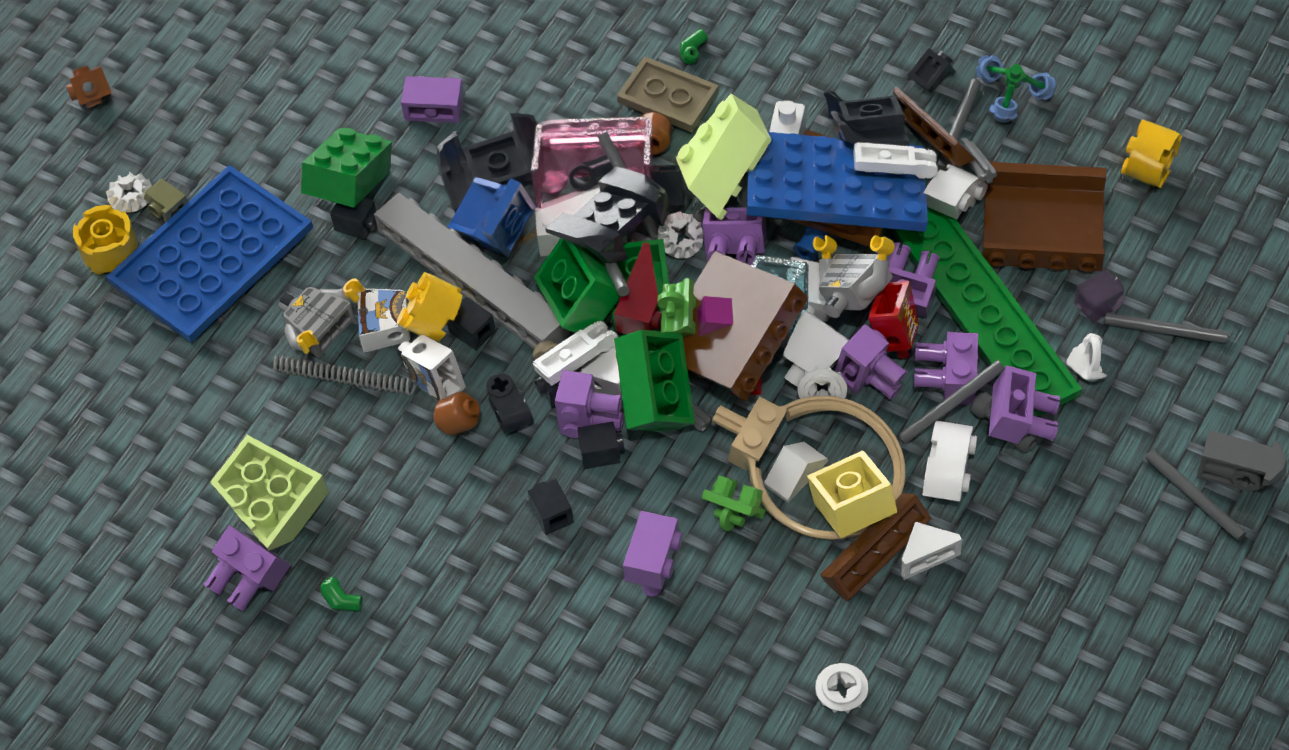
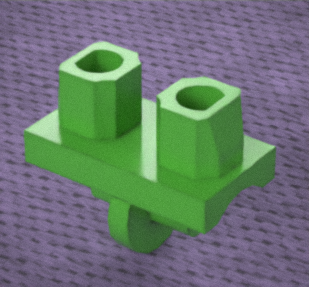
(677, 307)
(747, 503)

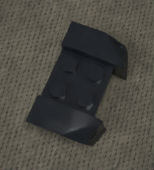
(867, 120)
(490, 159)
(612, 213)

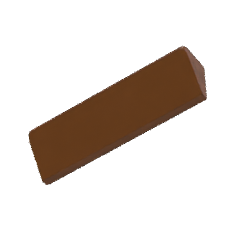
(932, 131)
(874, 547)

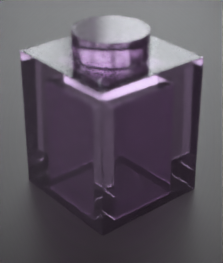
(1099, 296)

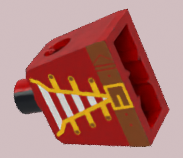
(896, 317)

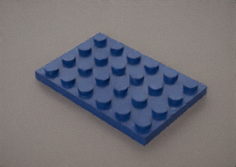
(819, 183)
(209, 253)

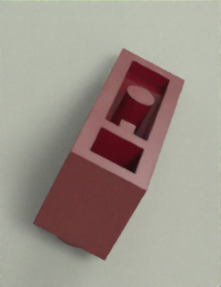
(640, 306)

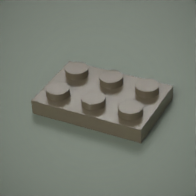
(668, 92)

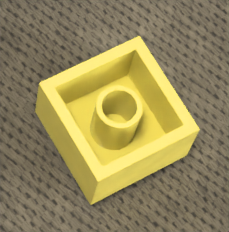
(852, 494)

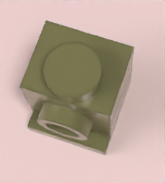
(164, 200)

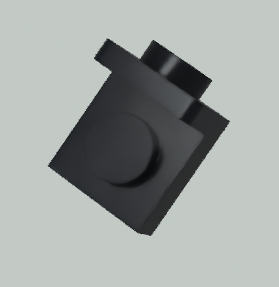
(931, 69)

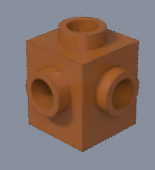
(99, 86)

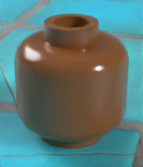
(661, 132)
(456, 413)

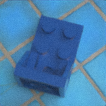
(493, 215)

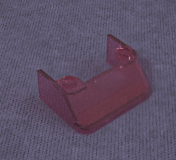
(566, 142)

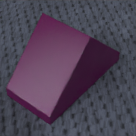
(714, 314)

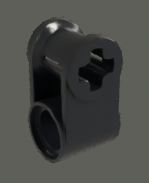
(508, 405)

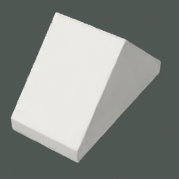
(791, 469)
(928, 548)

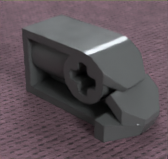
(1241, 462)

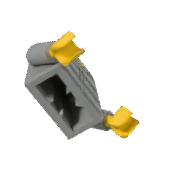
(852, 279)
(318, 316)

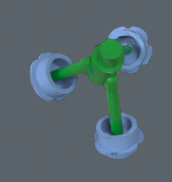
(1005, 108)

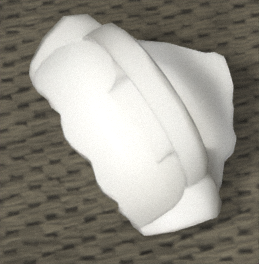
(1086, 359)

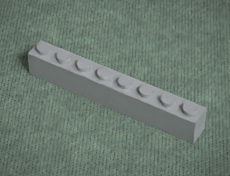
(466, 267)

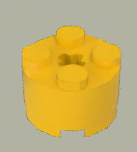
(1151, 153)
(104, 238)
(430, 306)

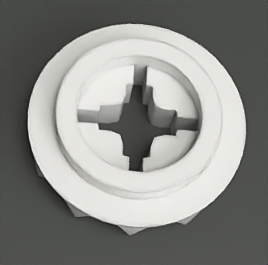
(132, 201)
(685, 248)
(836, 384)
(850, 677)

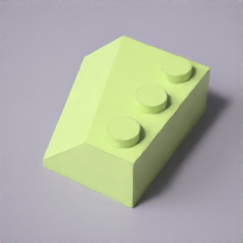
(723, 153)
(269, 491)

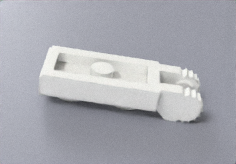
(895, 159)
(575, 351)

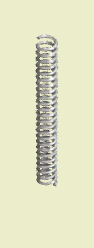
(344, 374)

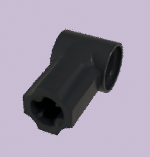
(597, 168)

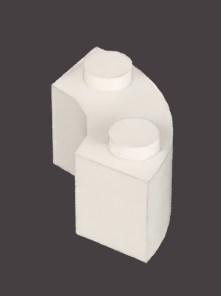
(954, 191)
(948, 461)

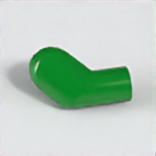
(689, 46)
(337, 598)

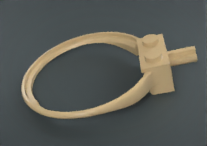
(761, 425)

